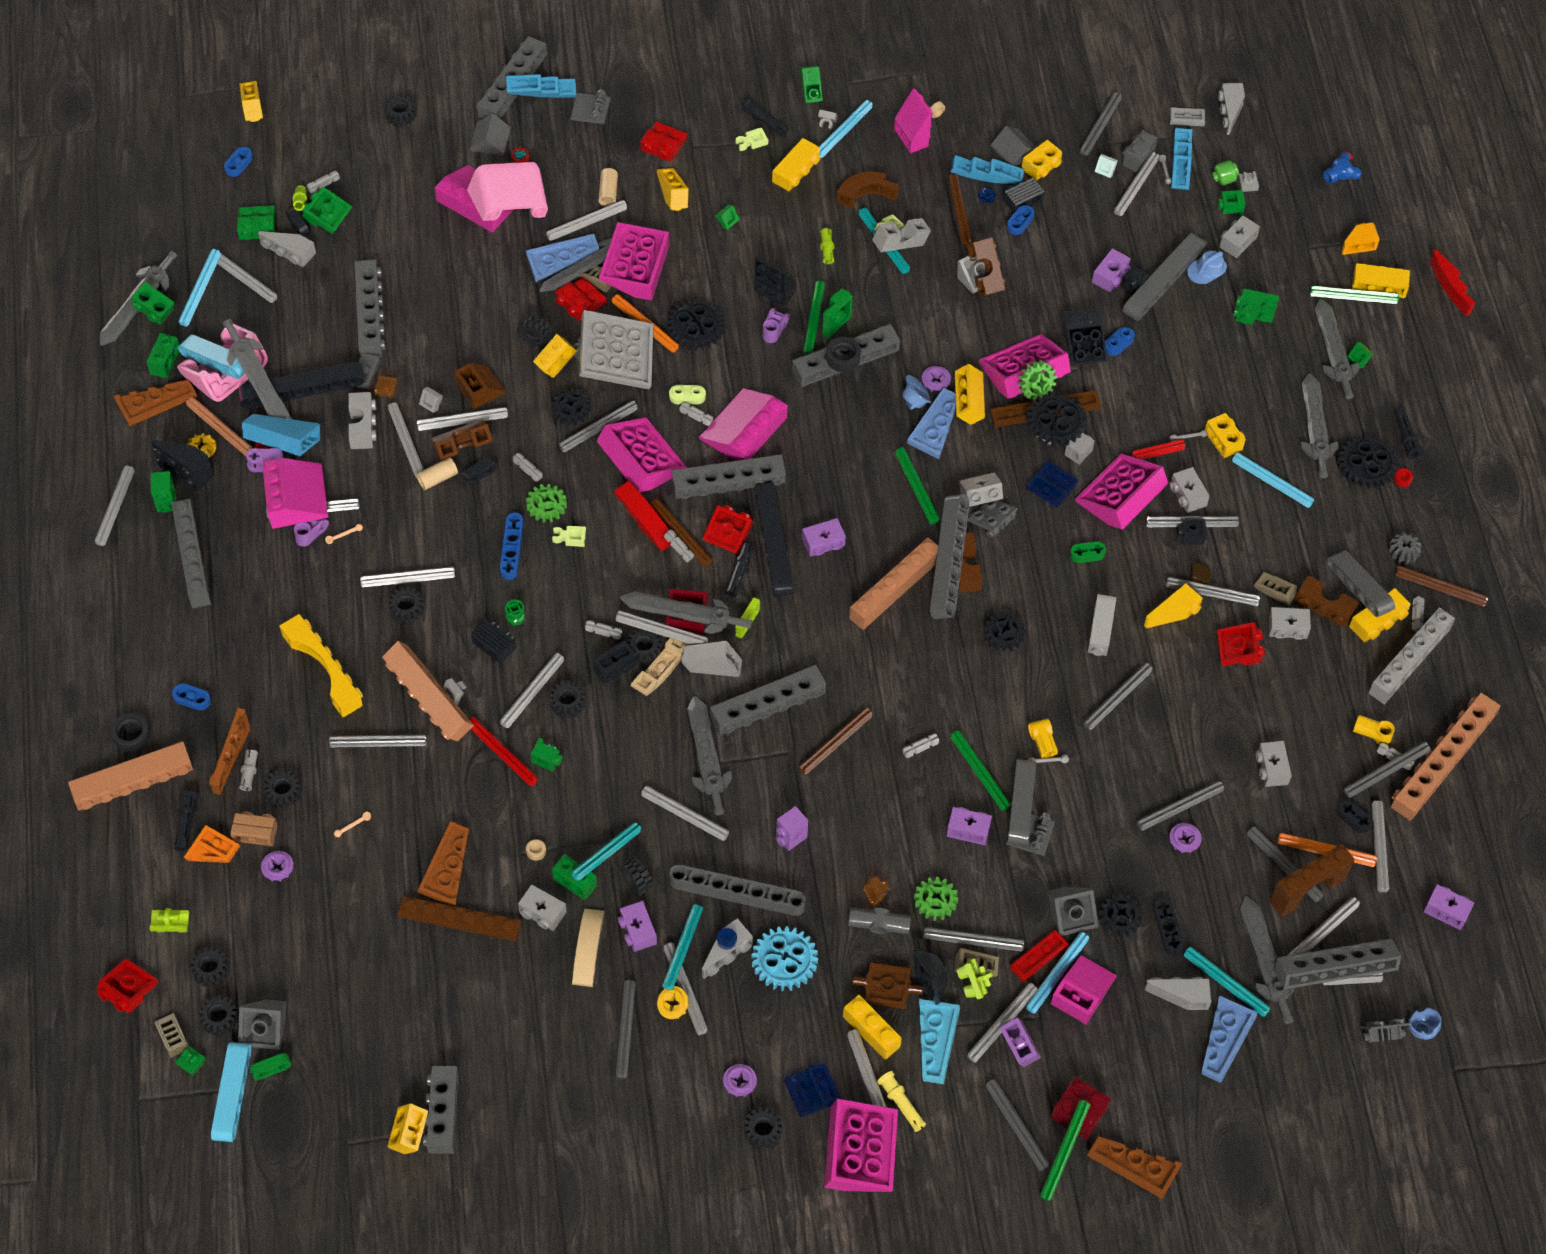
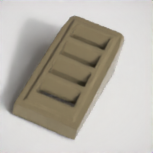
(594, 280)
(1288, 591)
(985, 958)
(178, 1047)

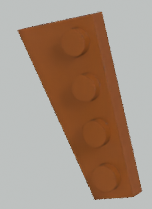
(149, 403)

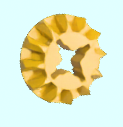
(209, 443)
(666, 1009)

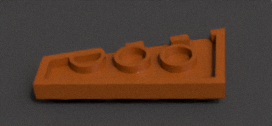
(232, 747)
(445, 869)
(1147, 1171)

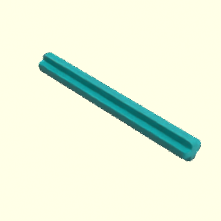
(895, 255)
(606, 851)
(682, 947)
(1227, 981)

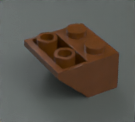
(477, 384)

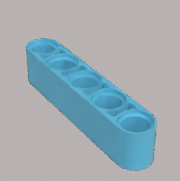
(210, 356)
(231, 1092)

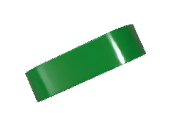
(1087, 552)
(270, 1066)

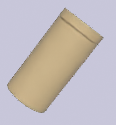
(608, 187)
(437, 473)

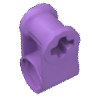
(774, 325)
(261, 455)
(310, 531)

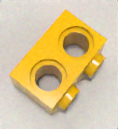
(1042, 160)
(555, 356)
(1222, 431)
(407, 1129)

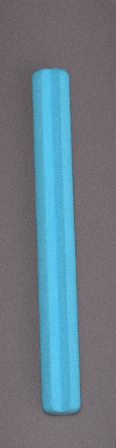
(844, 128)
(199, 287)
(1273, 480)
(1057, 972)

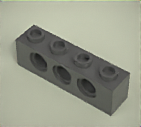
(444, 1141)

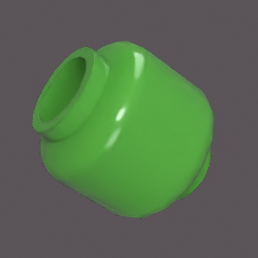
(1225, 172)

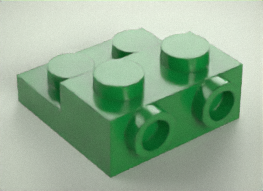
(326, 210)
(255, 219)
(1255, 306)
(838, 312)

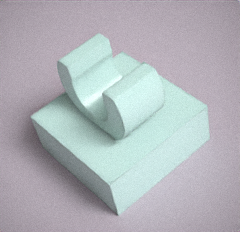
(1106, 165)

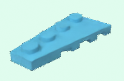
(937, 1037)

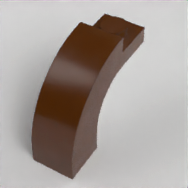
(864, 184)

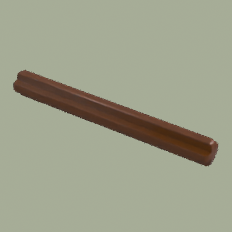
(959, 209)
(681, 532)
(1441, 586)
(835, 741)

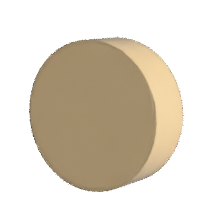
(937, 109)
(536, 849)

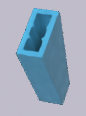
(281, 433)

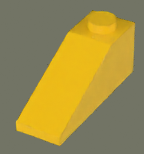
(251, 101)
(673, 189)
(1175, 608)

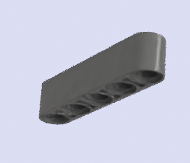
(1361, 583)
(1022, 801)

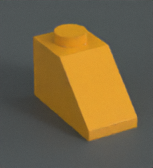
(1361, 239)

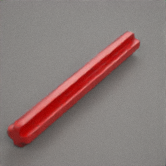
(508, 757)

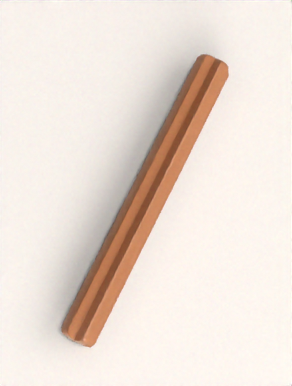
(218, 425)

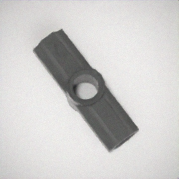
(879, 920)

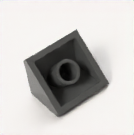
(490, 136)
(1012, 145)

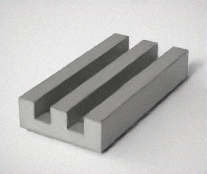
(1185, 116)

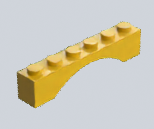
(300, 637)

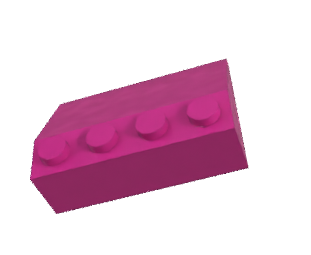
(453, 194)
(635, 260)
(1007, 365)
(745, 424)
(640, 453)
(1123, 490)
(294, 491)
(860, 1147)

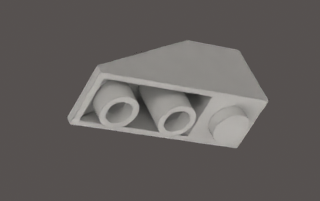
(1232, 101)
(291, 246)
(719, 956)
(1186, 993)

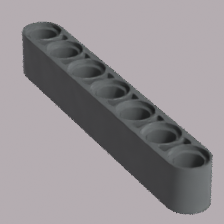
(1164, 277)
(949, 556)
(743, 897)

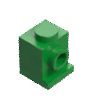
(1231, 202)
(546, 755)

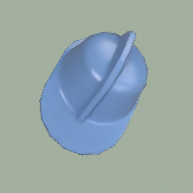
(1207, 267)
(915, 393)

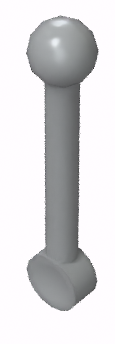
(1162, 158)
(1203, 433)
(1064, 759)

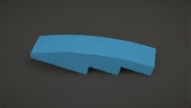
(541, 86)
(1181, 159)
(992, 171)

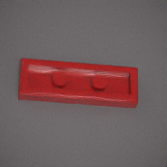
(1039, 956)

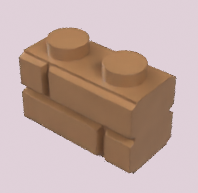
(254, 828)

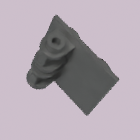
(591, 107)
(993, 516)
(1039, 835)
(1392, 1030)

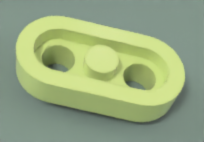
(687, 394)

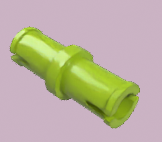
(299, 198)
(827, 246)

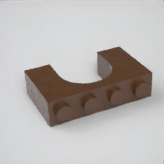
(1330, 868)

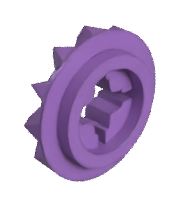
(936, 372)
(1190, 832)
(278, 858)
(734, 1073)

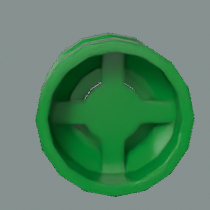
(515, 612)

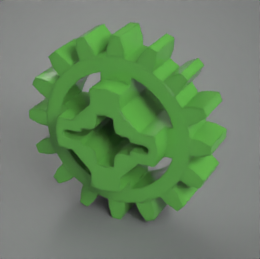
(1037, 380)
(546, 503)
(936, 907)

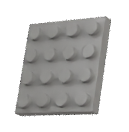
(616, 349)

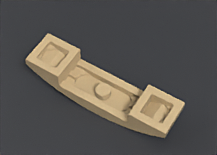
(661, 668)
(587, 947)

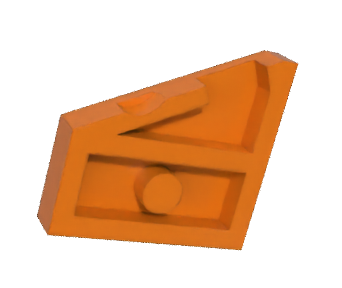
(212, 847)

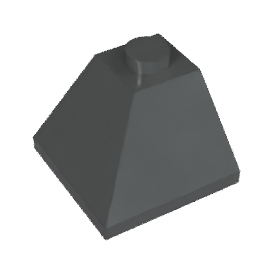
(1073, 909)
(262, 1023)

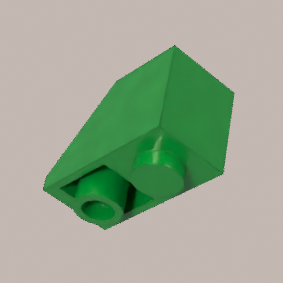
(811, 83)

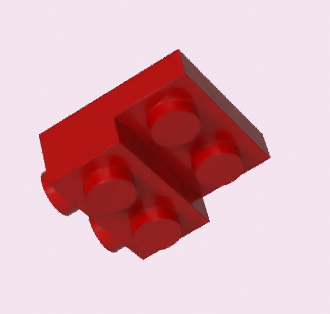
(663, 141)
(579, 297)
(728, 529)
(1240, 644)
(126, 986)

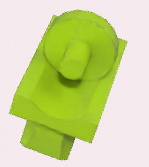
(169, 920)
(978, 977)

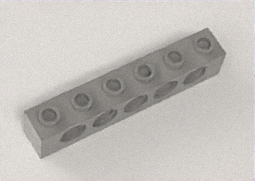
(1411, 656)

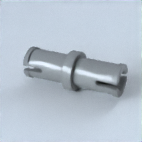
(248, 770)

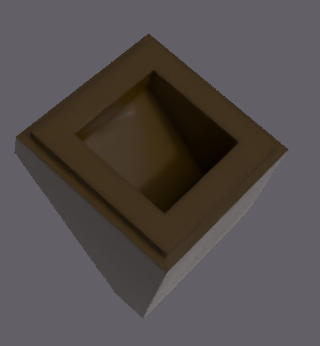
(1200, 573)

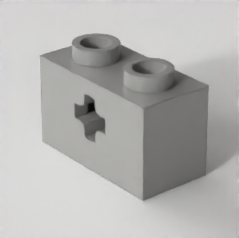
(1239, 236)
(982, 489)
(1189, 490)
(1289, 623)
(1273, 763)
(537, 900)

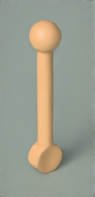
(329, 539)
(366, 816)

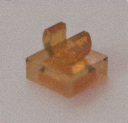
(386, 386)
(875, 890)

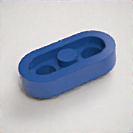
(235, 164)
(1019, 221)
(1120, 340)
(192, 697)

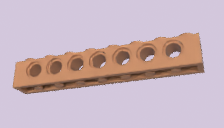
(1408, 805)

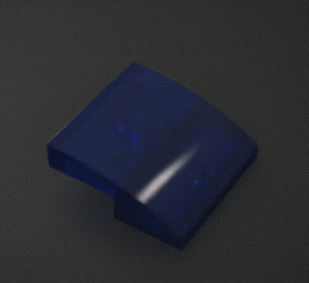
(1052, 484)
(812, 1090)

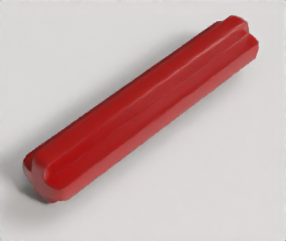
(1158, 450)

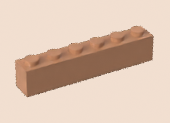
(894, 584)
(427, 691)
(130, 776)

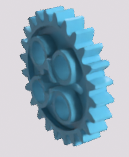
(778, 974)

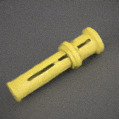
(896, 1093)

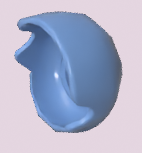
(1425, 1024)

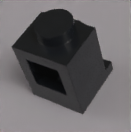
(1134, 280)
(1192, 532)

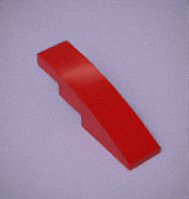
(1449, 279)
(643, 514)

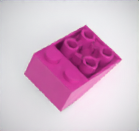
(914, 122)
(1083, 989)

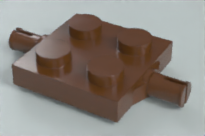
(887, 985)

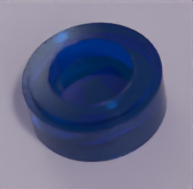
(987, 195)
(726, 938)

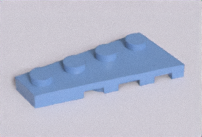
(557, 256)
(934, 426)
(1226, 1037)

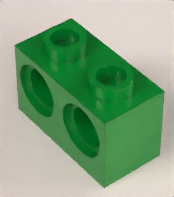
(155, 300)
(163, 355)
(163, 491)
(562, 874)

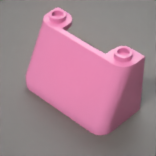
(506, 188)
(214, 383)

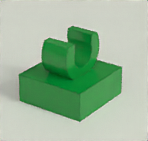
(727, 217)
(1360, 354)
(190, 1061)

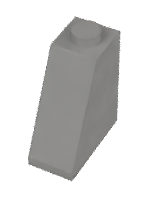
(1101, 625)
(712, 658)

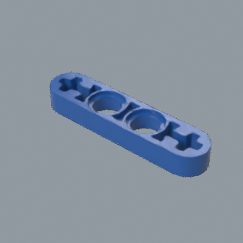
(511, 546)

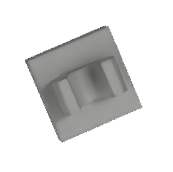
(826, 116)
(1248, 181)
(430, 399)
(454, 689)

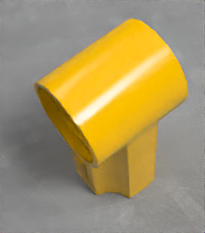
(1374, 728)
(1042, 733)

